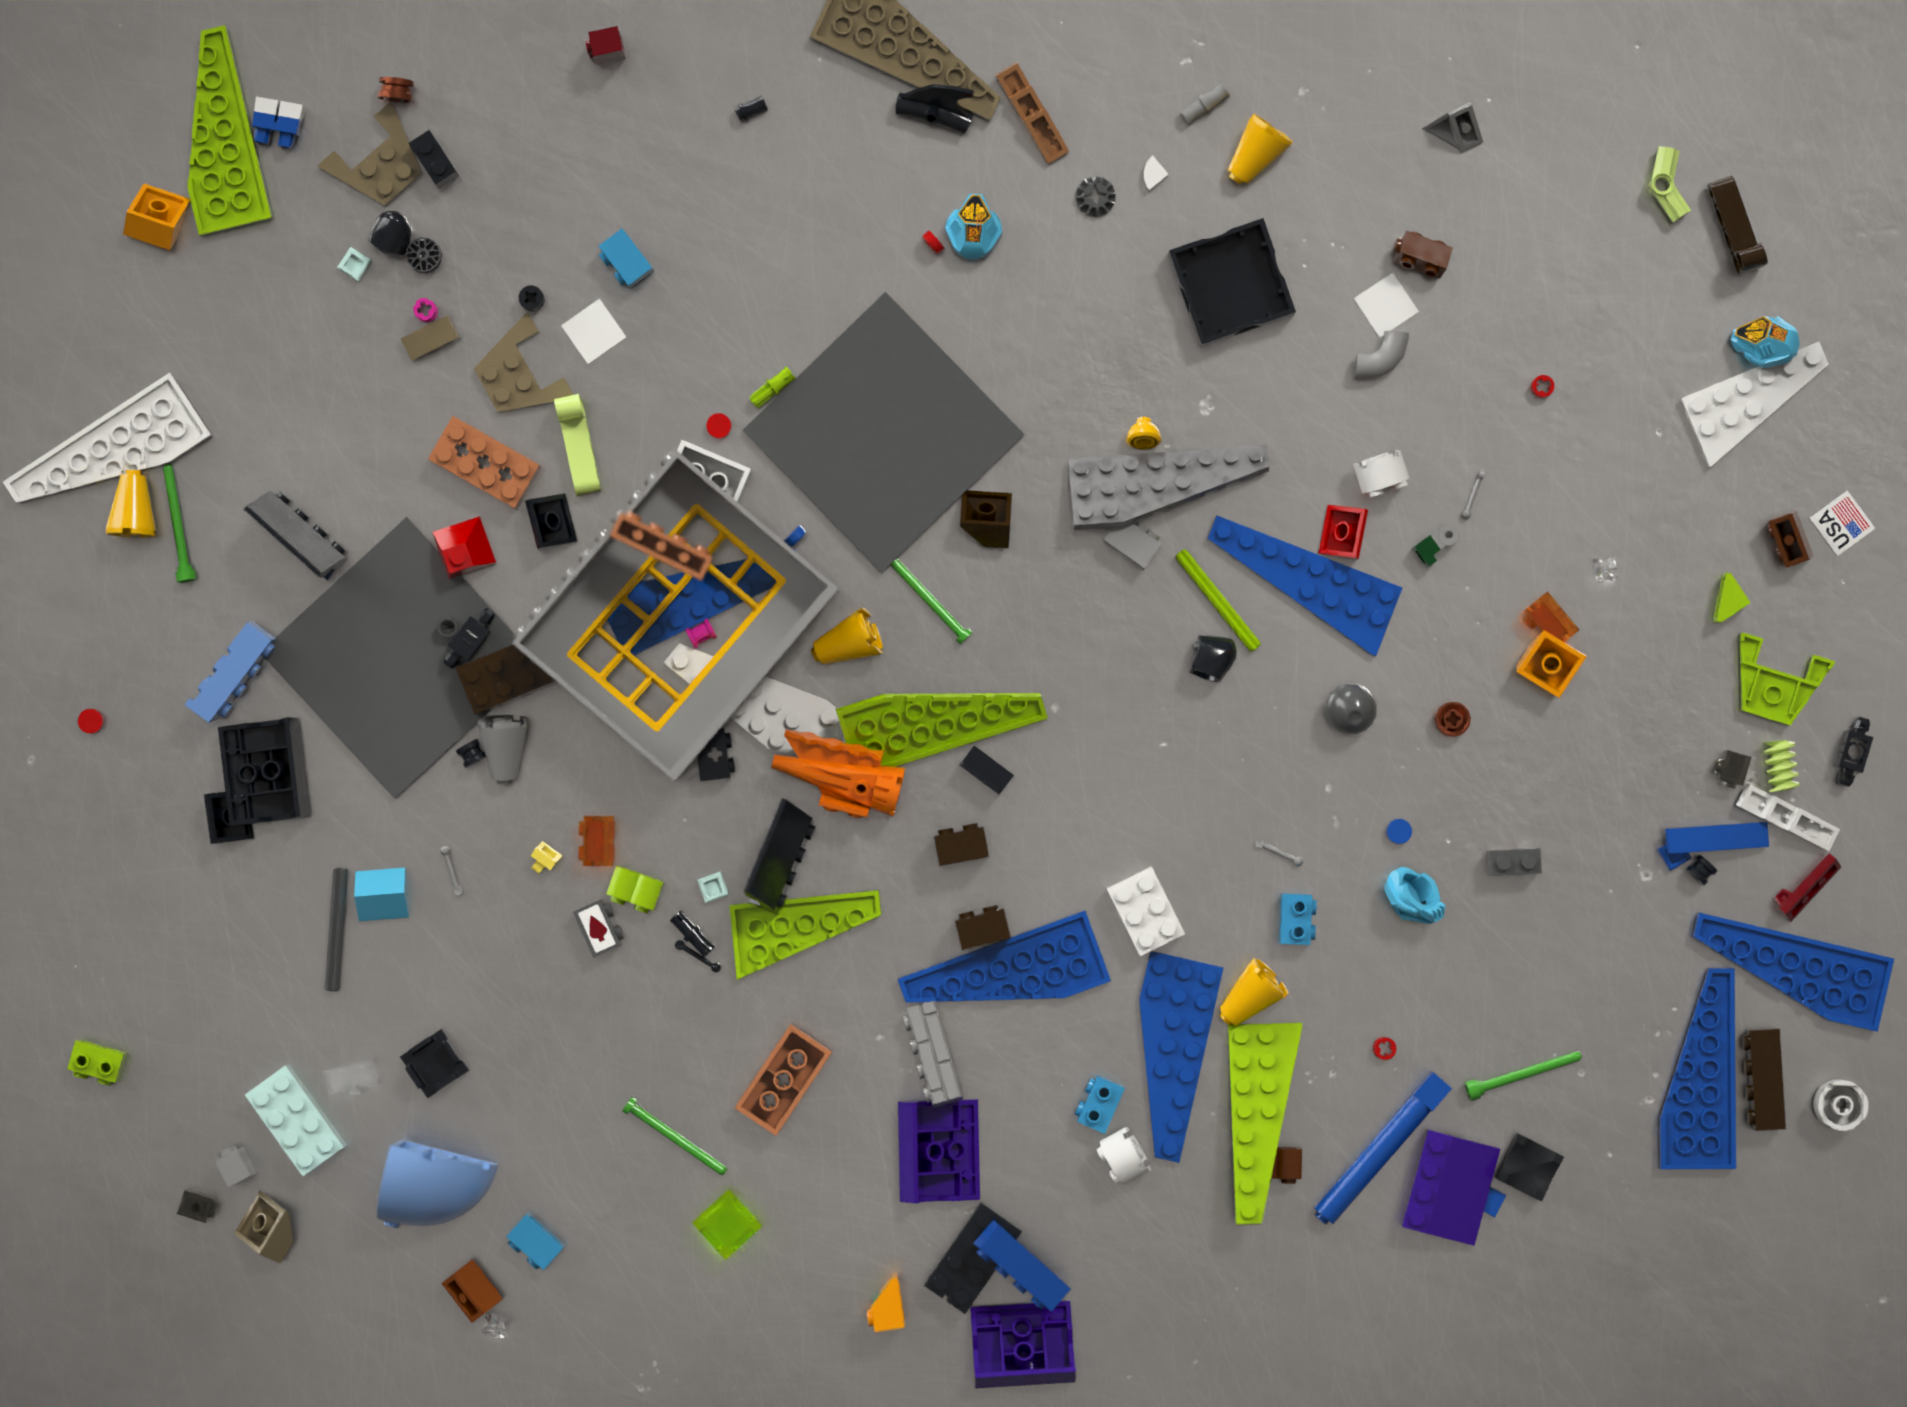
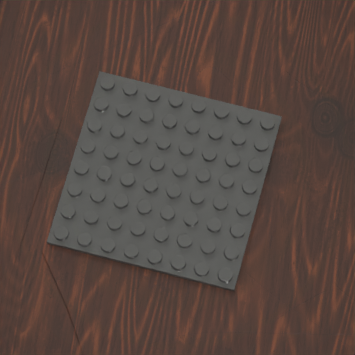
(883, 432)
(375, 659)

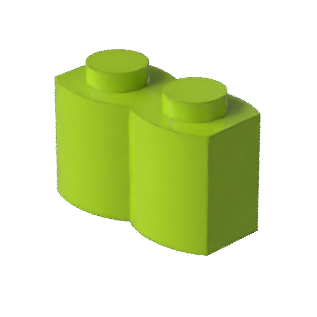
(635, 888)

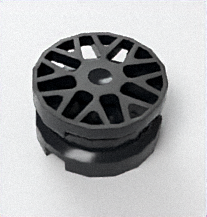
(423, 255)

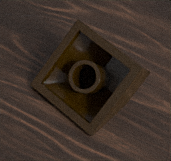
(987, 517)

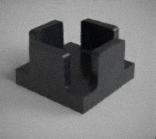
(434, 1063)

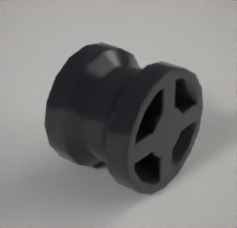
(534, 302)
(471, 753)
(1701, 870)

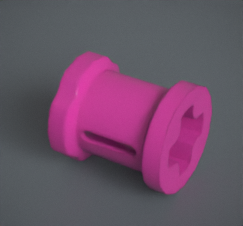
(419, 307)
(701, 633)

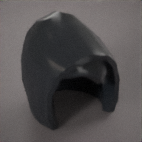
(391, 233)
(1213, 657)

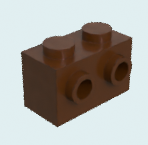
(1790, 538)

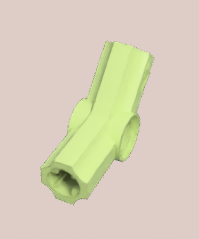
(1665, 169)

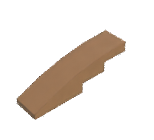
(1032, 113)

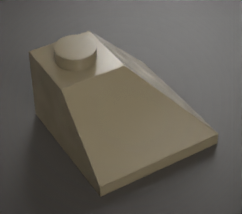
(266, 1228)

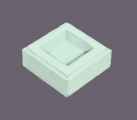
(354, 264)
(713, 887)

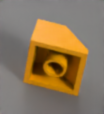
(156, 216)
(1550, 663)
(887, 1307)

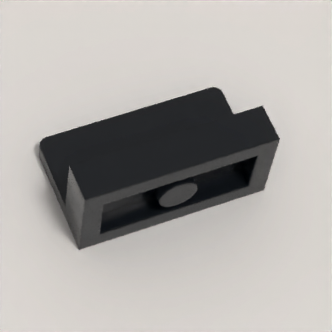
(986, 770)

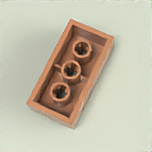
(488, 479)
(800, 1077)

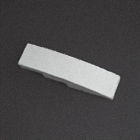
(1788, 817)

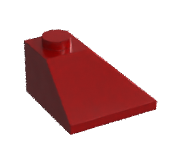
(464, 547)

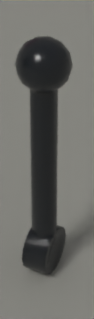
(680, 945)

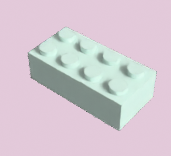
(295, 1120)

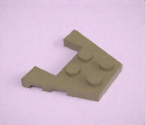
(385, 170)
(509, 377)

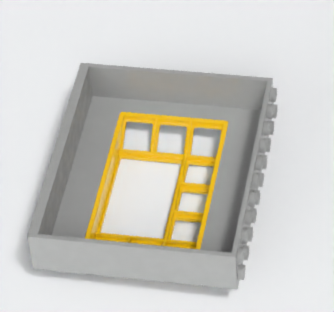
(614, 570)

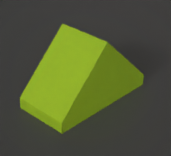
(1730, 598)

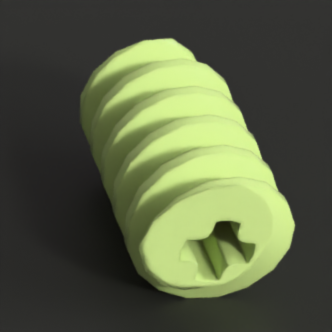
(1781, 765)

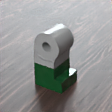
(1443, 537)

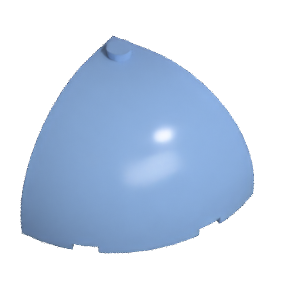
(430, 1185)

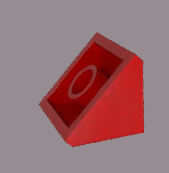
(1343, 532)

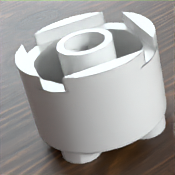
(1381, 472)
(1850, 1115)
(1123, 1156)

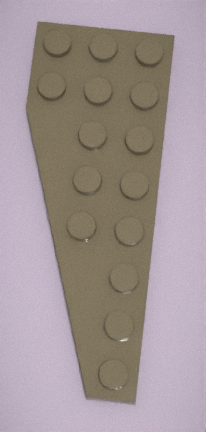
(899, 45)

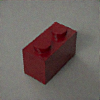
(605, 45)

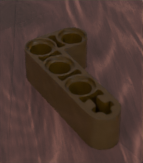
(1736, 226)

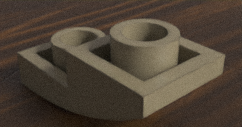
(429, 337)

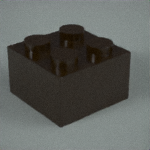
(961, 845)
(982, 928)

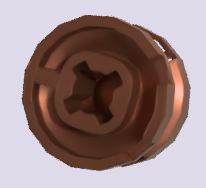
(395, 89)
(1452, 719)

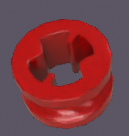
(1541, 394)
(1392, 1046)

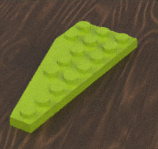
(224, 163)
(928, 724)

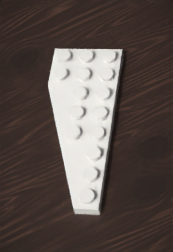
(134, 436)
(769, 707)

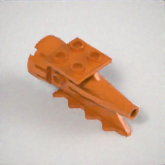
(844, 774)

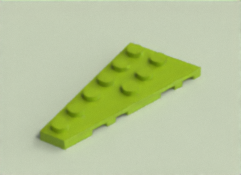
(803, 922)

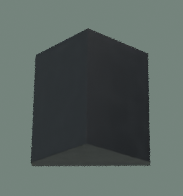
(551, 521)
(218, 821)

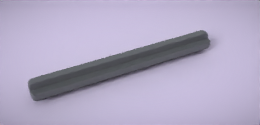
(336, 929)

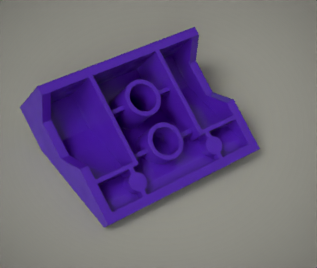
(938, 1151)
(1450, 1187)
(1022, 1345)

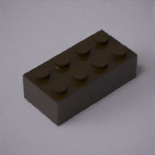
(501, 678)

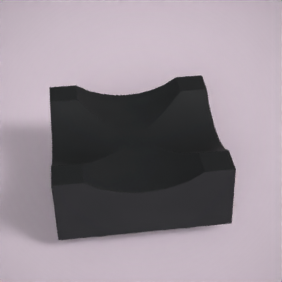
(1529, 1167)

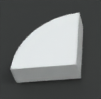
(1153, 173)

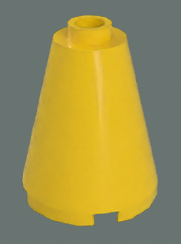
(1257, 149)
(131, 508)
(849, 640)
(1252, 993)

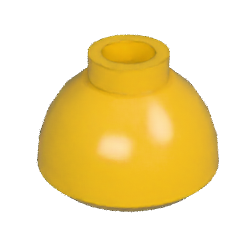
(1143, 434)

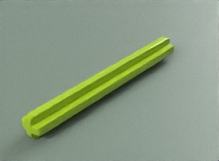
(1218, 600)

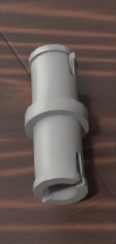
(1205, 103)

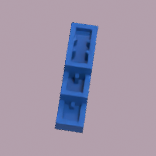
(1717, 837)

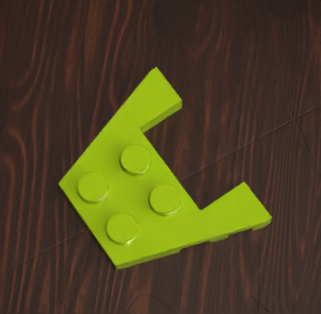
(1772, 692)

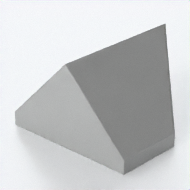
(1457, 128)

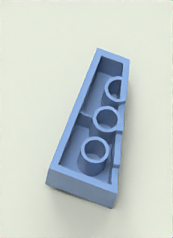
(232, 673)

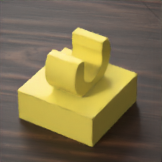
(545, 857)

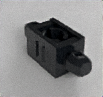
(469, 638)
(1861, 727)

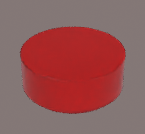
(933, 243)
(718, 425)
(90, 721)

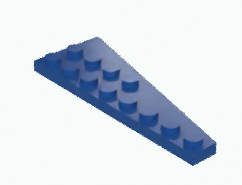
(1336, 593)
(690, 607)

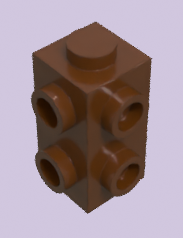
(1422, 254)

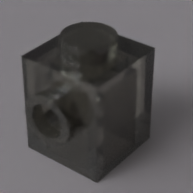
(1732, 769)
(198, 1206)

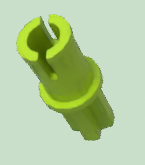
(771, 387)

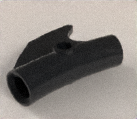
(937, 106)

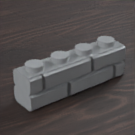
(934, 1054)

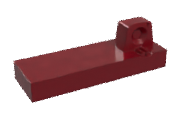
(1793, 903)

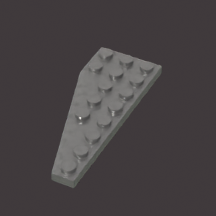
(1127, 487)

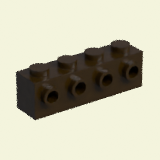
(1765, 1079)

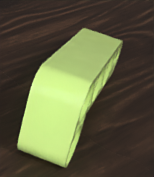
(578, 444)

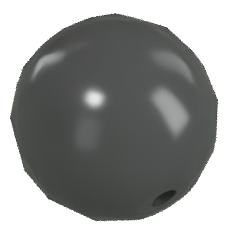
(1351, 708)

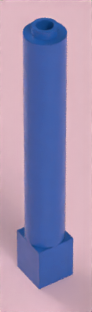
(1382, 1148)

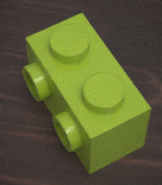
(97, 1062)

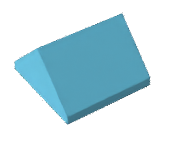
(381, 894)

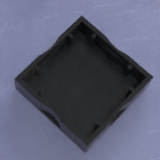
(1231, 283)

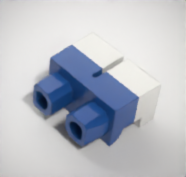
(278, 118)

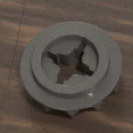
(1105, 203)

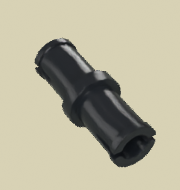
(692, 933)

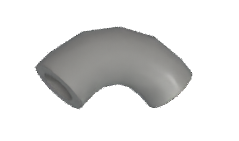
(1385, 358)

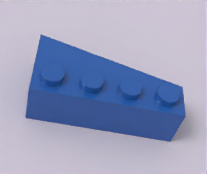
(1022, 1266)

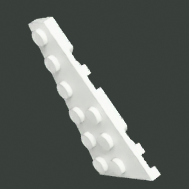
(1738, 405)

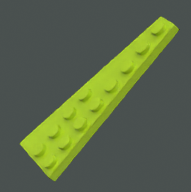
(1260, 1082)

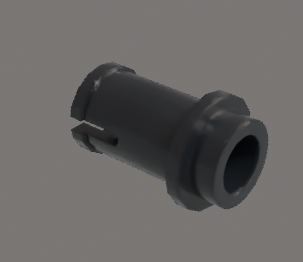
(750, 108)

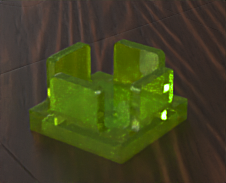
(727, 1223)

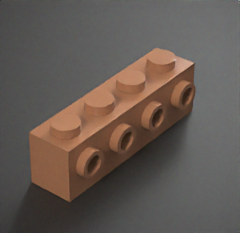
(660, 546)

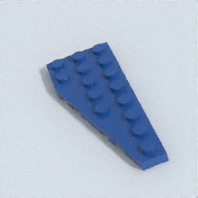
(1032, 965)
(1822, 976)
(1176, 1022)
(1700, 1105)

